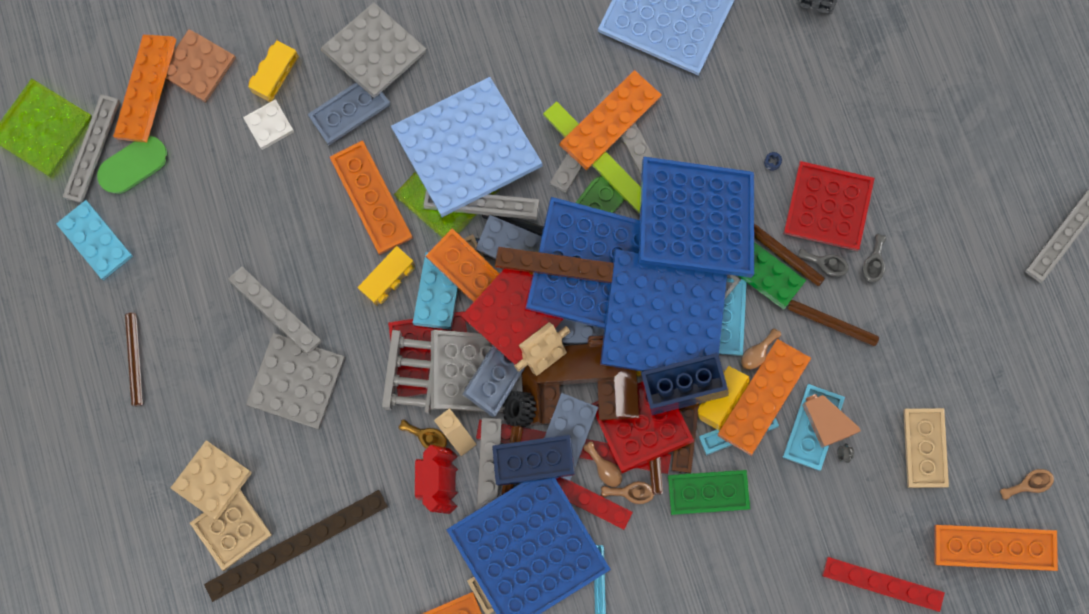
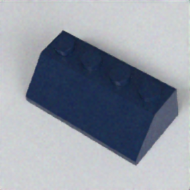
(685, 383)

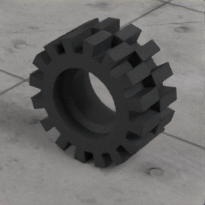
(523, 401)

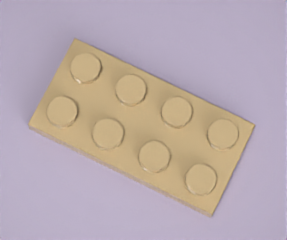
(926, 448)

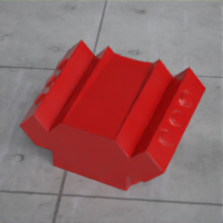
(436, 479)

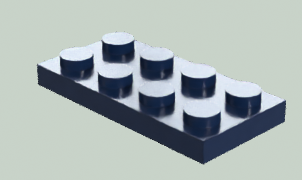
(533, 460)

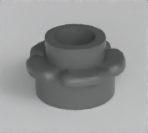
(845, 453)

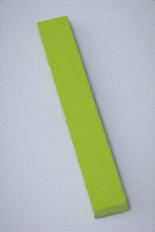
(605, 165)

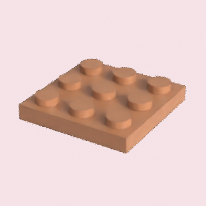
(198, 65)

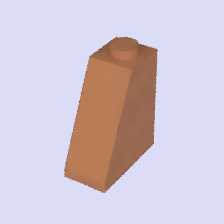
(828, 421)

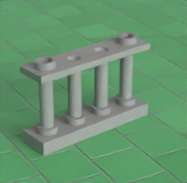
(393, 379)

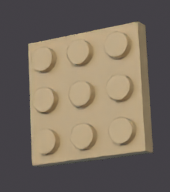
(211, 480)
(234, 532)

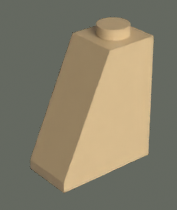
(455, 432)

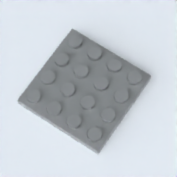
(373, 50)
(453, 365)
(295, 383)

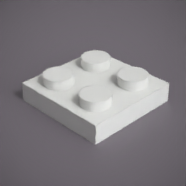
(268, 124)

